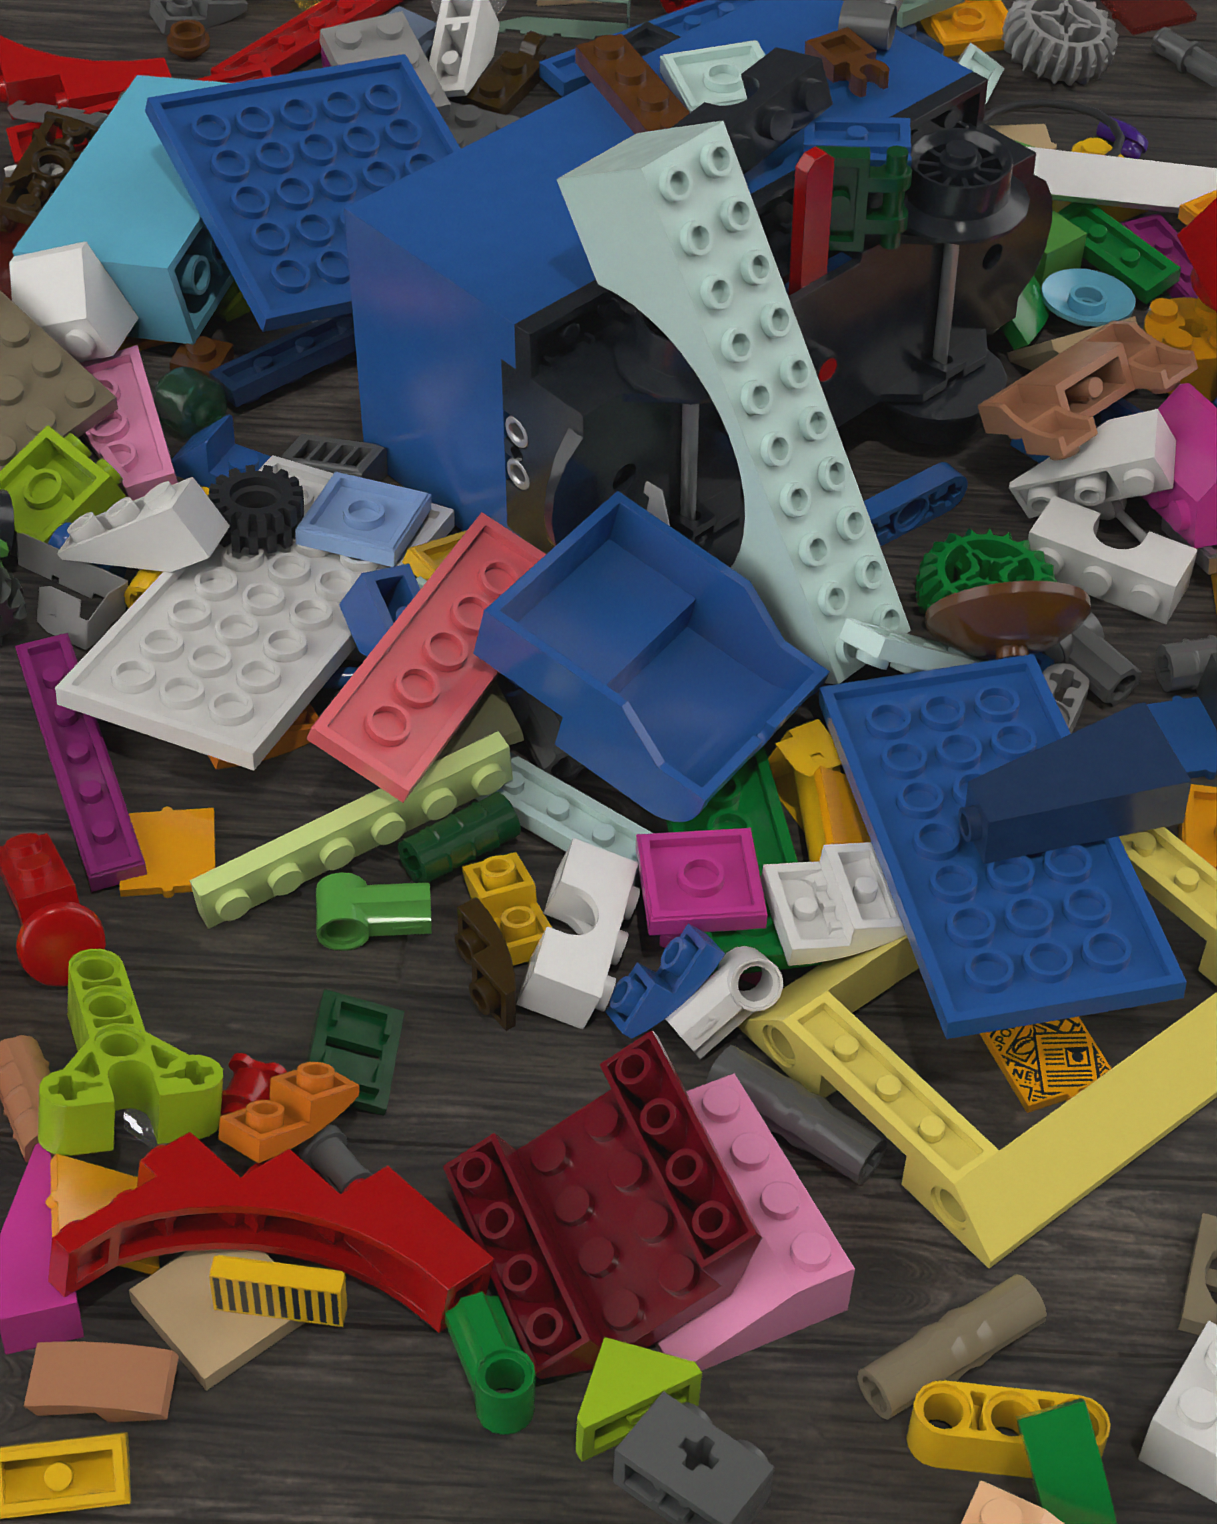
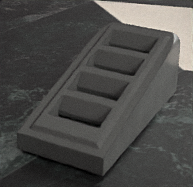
(340, 456)

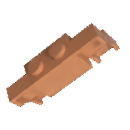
(1058, 400)

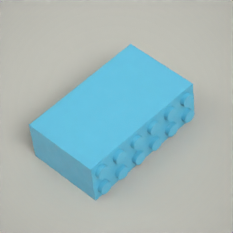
(138, 220)

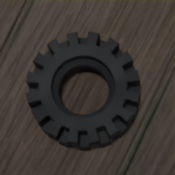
(259, 508)

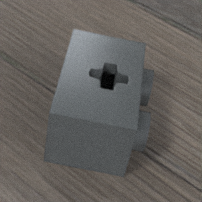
(691, 1467)

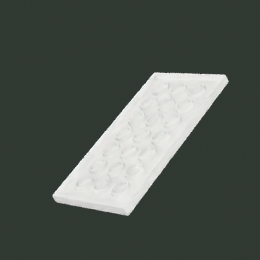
(230, 643)

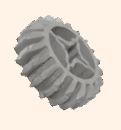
(1060, 39)

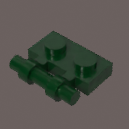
(852, 182)

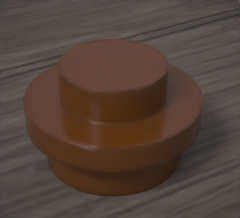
(188, 39)

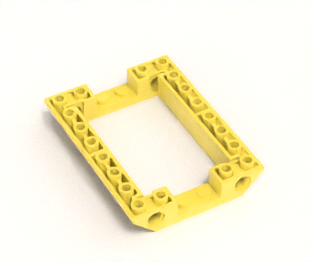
(1009, 1194)

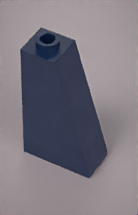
(1078, 790)

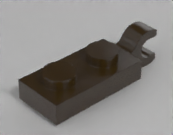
(509, 77)

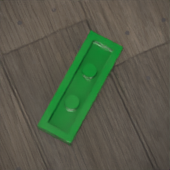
(1122, 252)

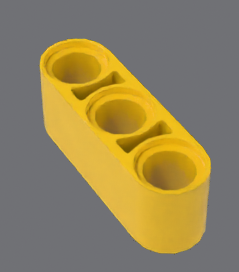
(974, 1414)

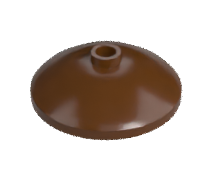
(1008, 618)

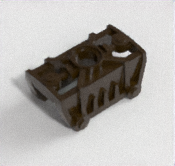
(29, 180)

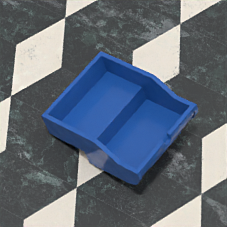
(648, 658)

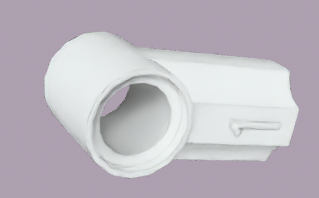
(720, 1005)

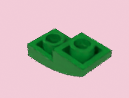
(1030, 316)
(1067, 1464)

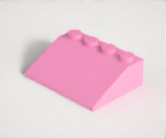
(799, 1265)

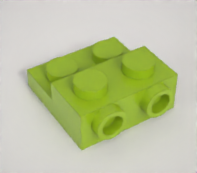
(57, 484)

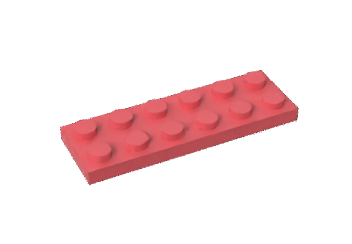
(423, 671)

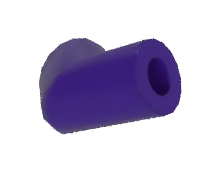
(1134, 142)

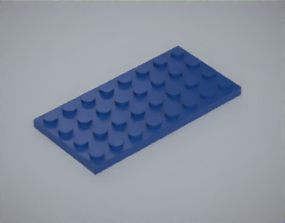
(1006, 936)

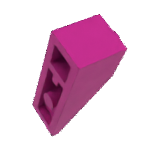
(28, 1303)

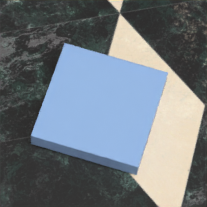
(363, 519)

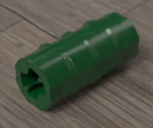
(459, 838)

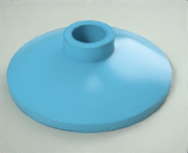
(1087, 297)

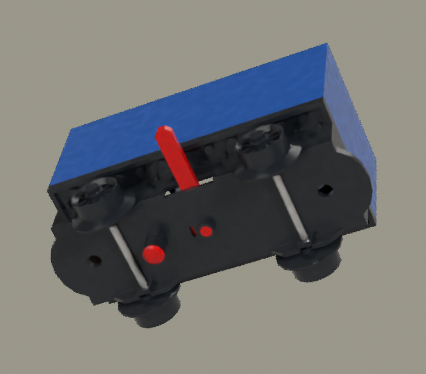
(543, 394)

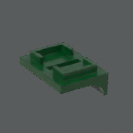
(362, 1028)

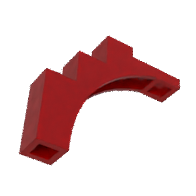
(283, 1207)

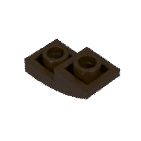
(492, 966)

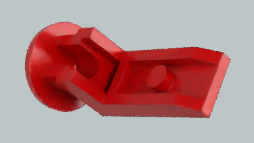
(48, 908)

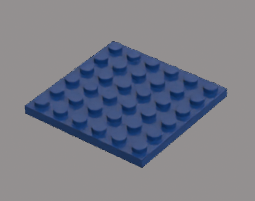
(284, 159)

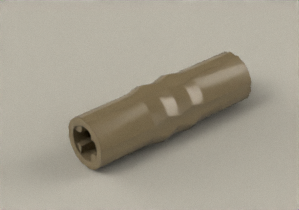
(952, 1345)

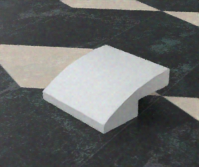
(831, 904)

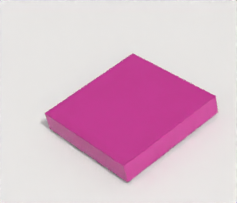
(700, 881)

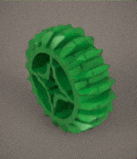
(976, 562)

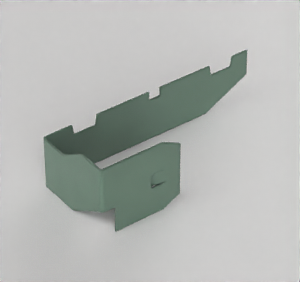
(566, 27)

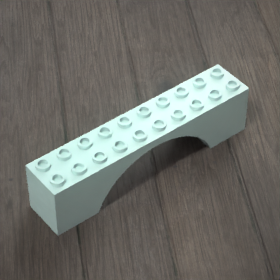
(685, 246)

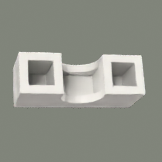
(1139, 579)
(570, 971)

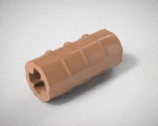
(20, 1075)

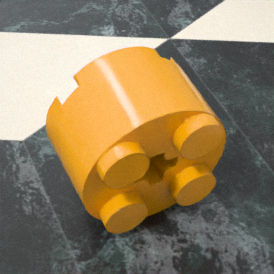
(1188, 326)

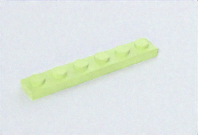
(349, 832)

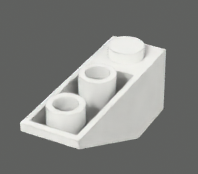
(1122, 461)
(156, 532)

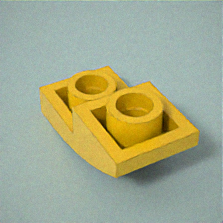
(511, 899)

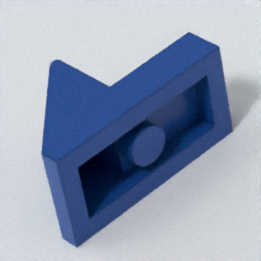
(214, 453)

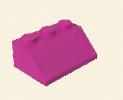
(1193, 499)

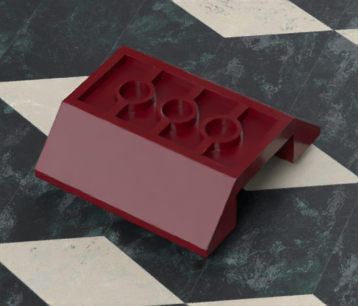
(608, 1218)

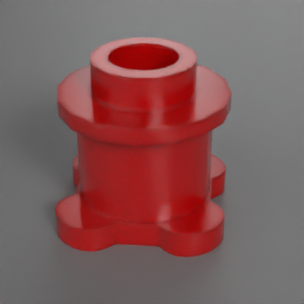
(248, 1083)

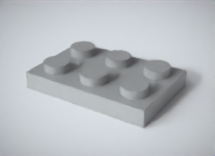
(382, 38)

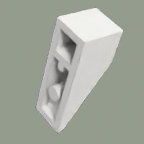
(463, 44)

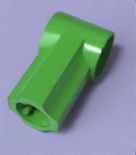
(353, 911)

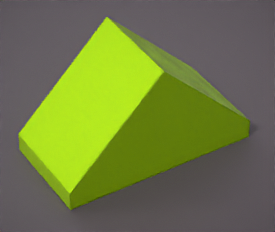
(624, 1388)

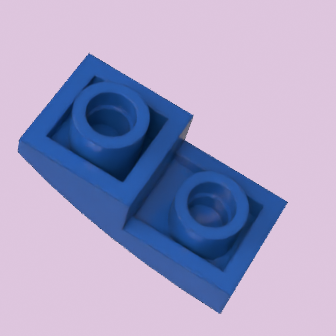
(651, 996)

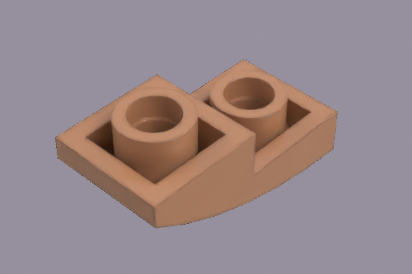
(101, 1379)

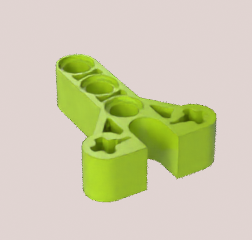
(121, 1069)

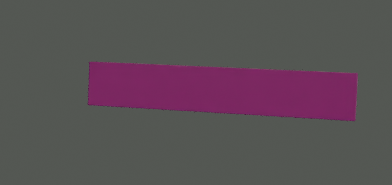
(81, 768)

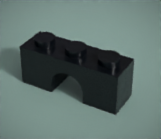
(783, 97)

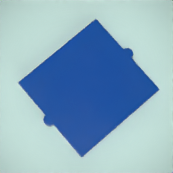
(1189, 734)

